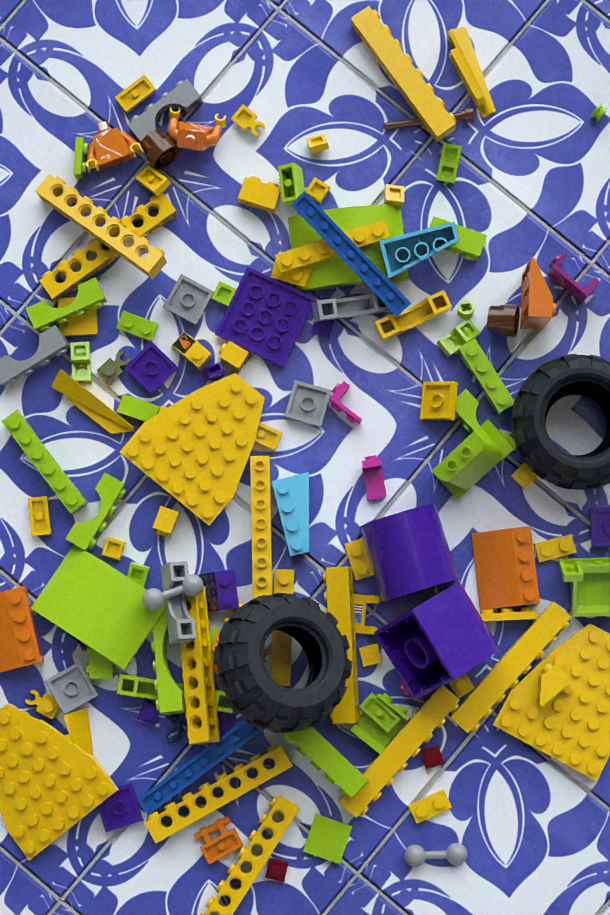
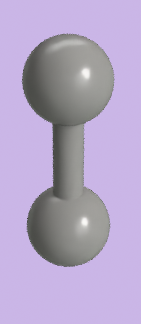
(154, 598)
(416, 855)

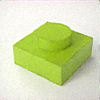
(223, 293)

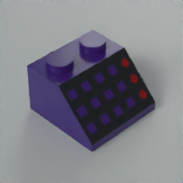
(221, 590)

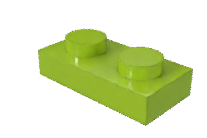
(81, 150)
(137, 326)
(379, 712)

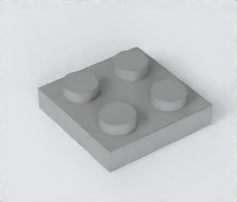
(188, 299)
(307, 403)
(71, 688)

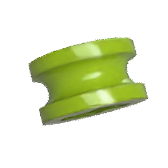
(599, 112)
(468, 313)

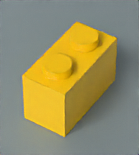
(259, 194)

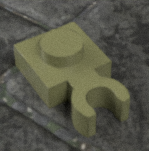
(112, 369)

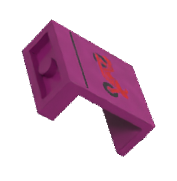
(567, 282)

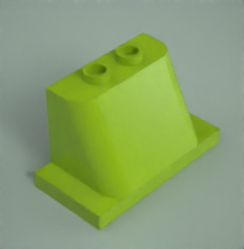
(472, 459)
(588, 585)

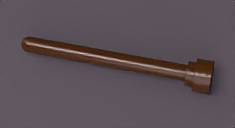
(465, 115)

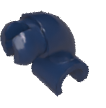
(176, 734)

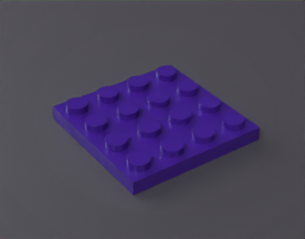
(265, 317)

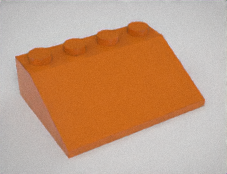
(536, 299)
(505, 568)
(18, 631)

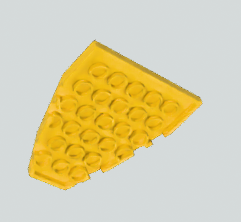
(200, 444)
(577, 719)
(44, 781)

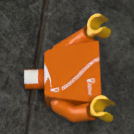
(194, 135)
(110, 148)

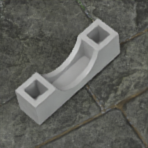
(182, 96)
(347, 307)
(51, 343)
(180, 624)

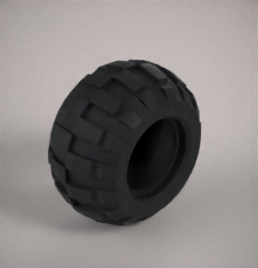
(547, 384)
(247, 680)

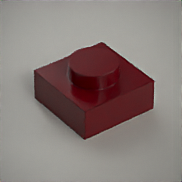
(431, 756)
(276, 869)

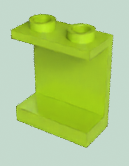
(374, 734)

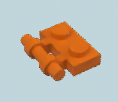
(220, 845)

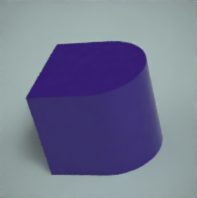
(408, 552)
(437, 641)

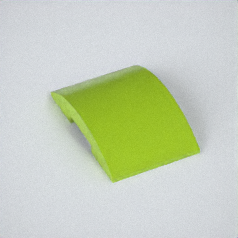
(334, 271)
(97, 606)

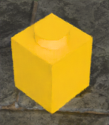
(233, 355)
(165, 521)

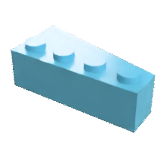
(412, 248)
(293, 506)

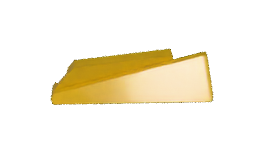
(469, 70)
(90, 404)
(79, 730)

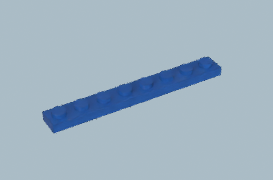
(350, 254)
(198, 766)

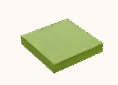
(327, 838)

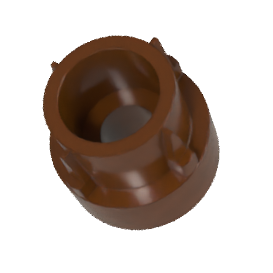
(159, 149)
(504, 319)

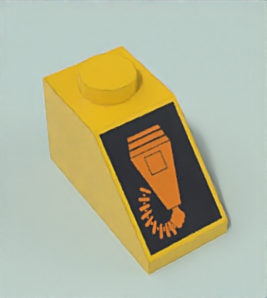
(192, 350)
(551, 683)

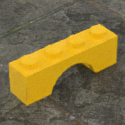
(414, 316)

